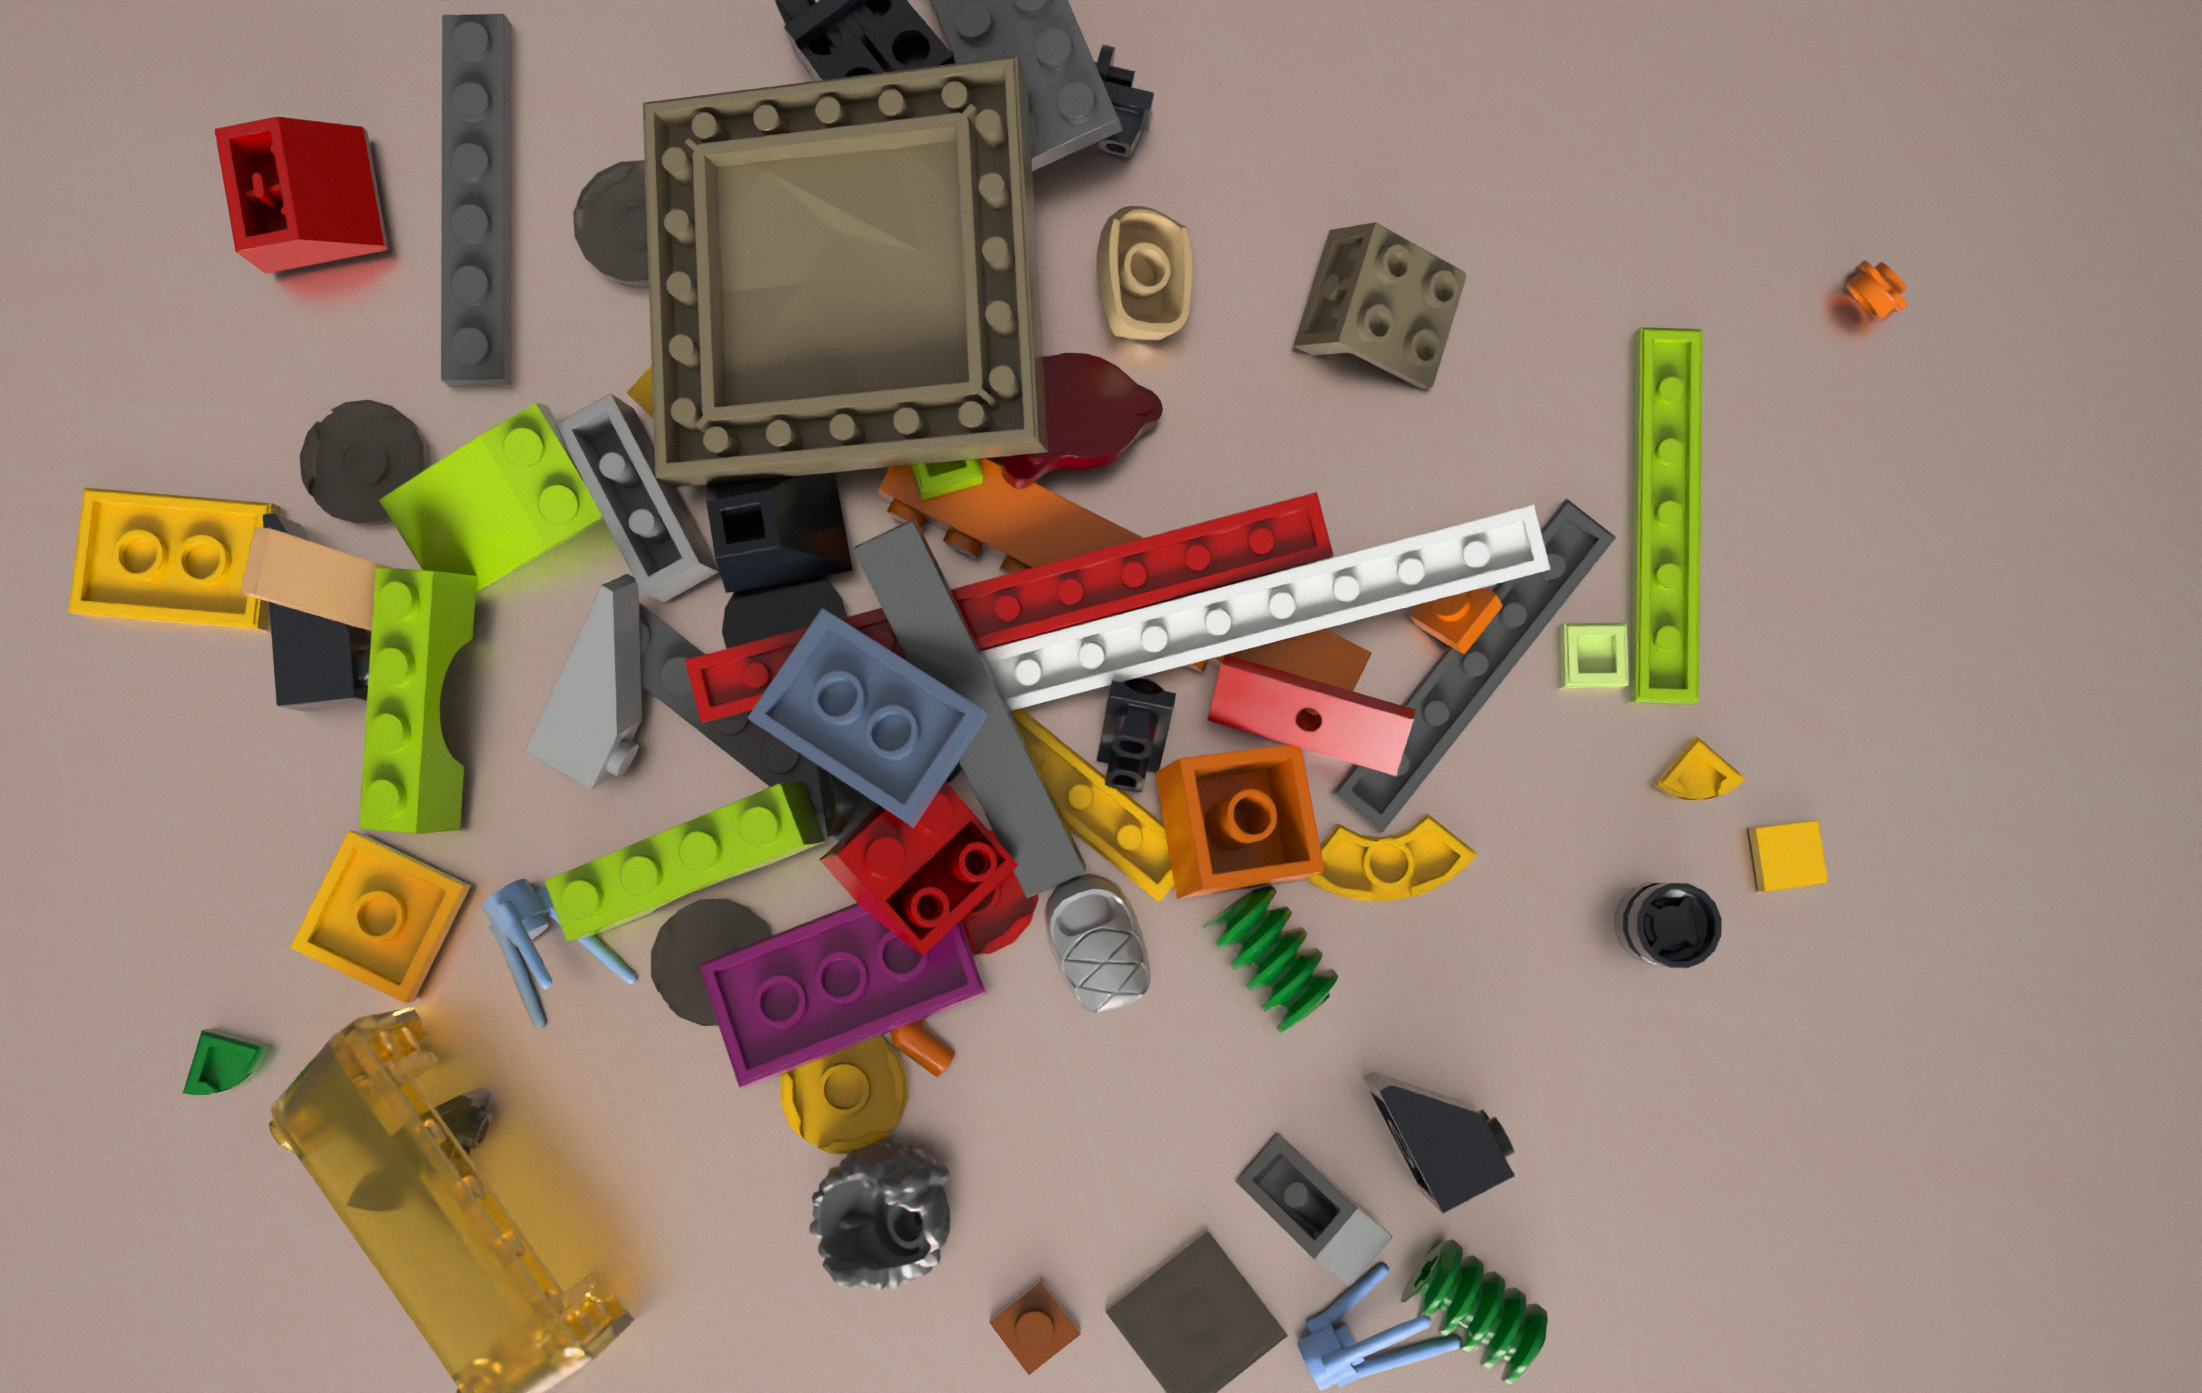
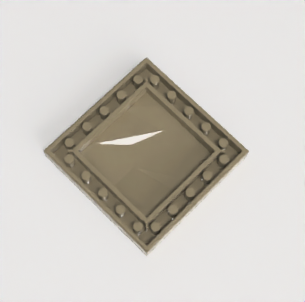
(844, 275)

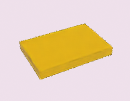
(166, 558)

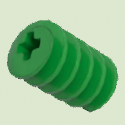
(1274, 956)
(1480, 1307)

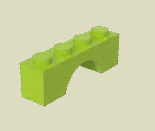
(416, 631)
(684, 860)

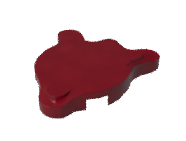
(1090, 417)

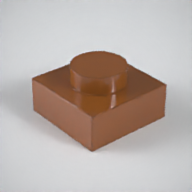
(1035, 1326)

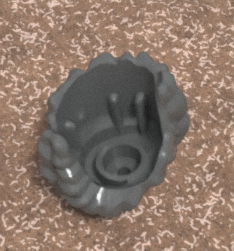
(882, 1216)

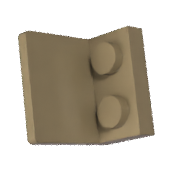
(1381, 302)

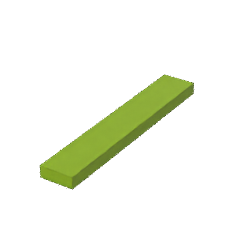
(1666, 516)

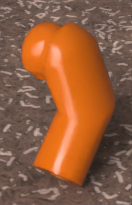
(923, 1047)

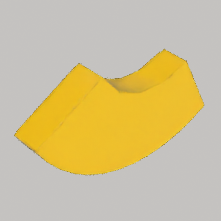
(1391, 865)

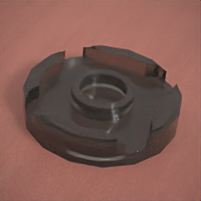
(613, 223)
(360, 458)
(695, 936)

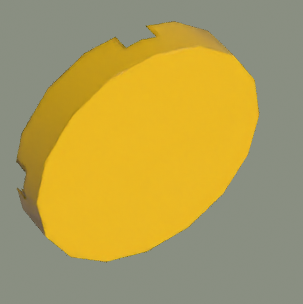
(847, 1096)

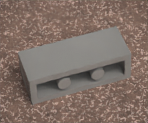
(636, 506)

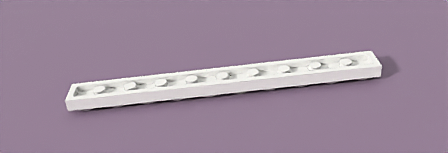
(1270, 608)

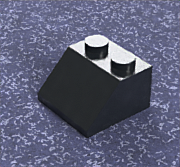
(1443, 1141)

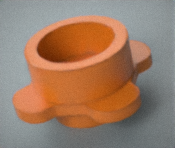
(1877, 289)

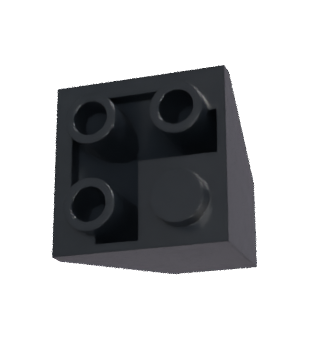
(777, 530)

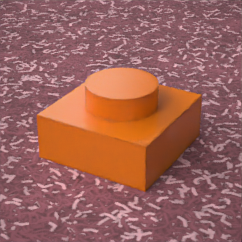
(1458, 617)

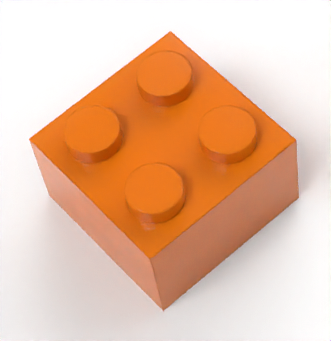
(1238, 820)

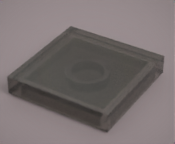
(1196, 1319)

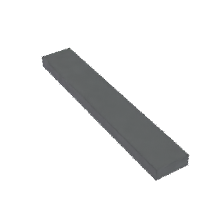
(1461, 683)
(998, 758)

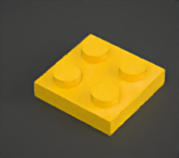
(380, 916)

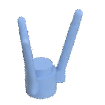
(517, 919)
(1336, 1356)

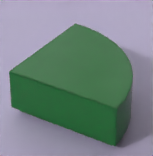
(223, 1062)

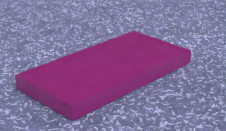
(830, 990)

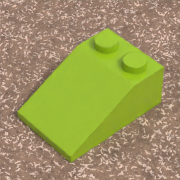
(495, 501)

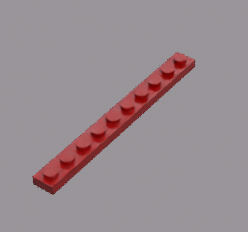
(1058, 593)

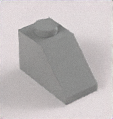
(1314, 1210)

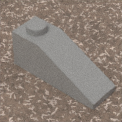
(598, 695)

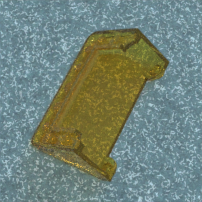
(433, 1217)

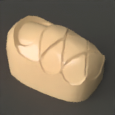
(1145, 273)

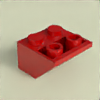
(300, 192)
(920, 876)

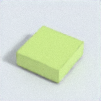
(1593, 655)

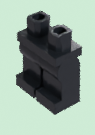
(846, 35)

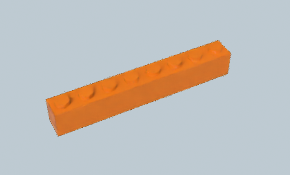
(1041, 527)

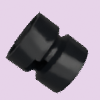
(1668, 924)

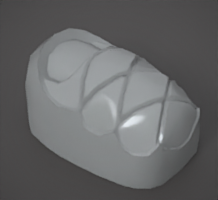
(1097, 943)

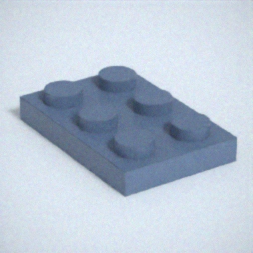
(868, 717)

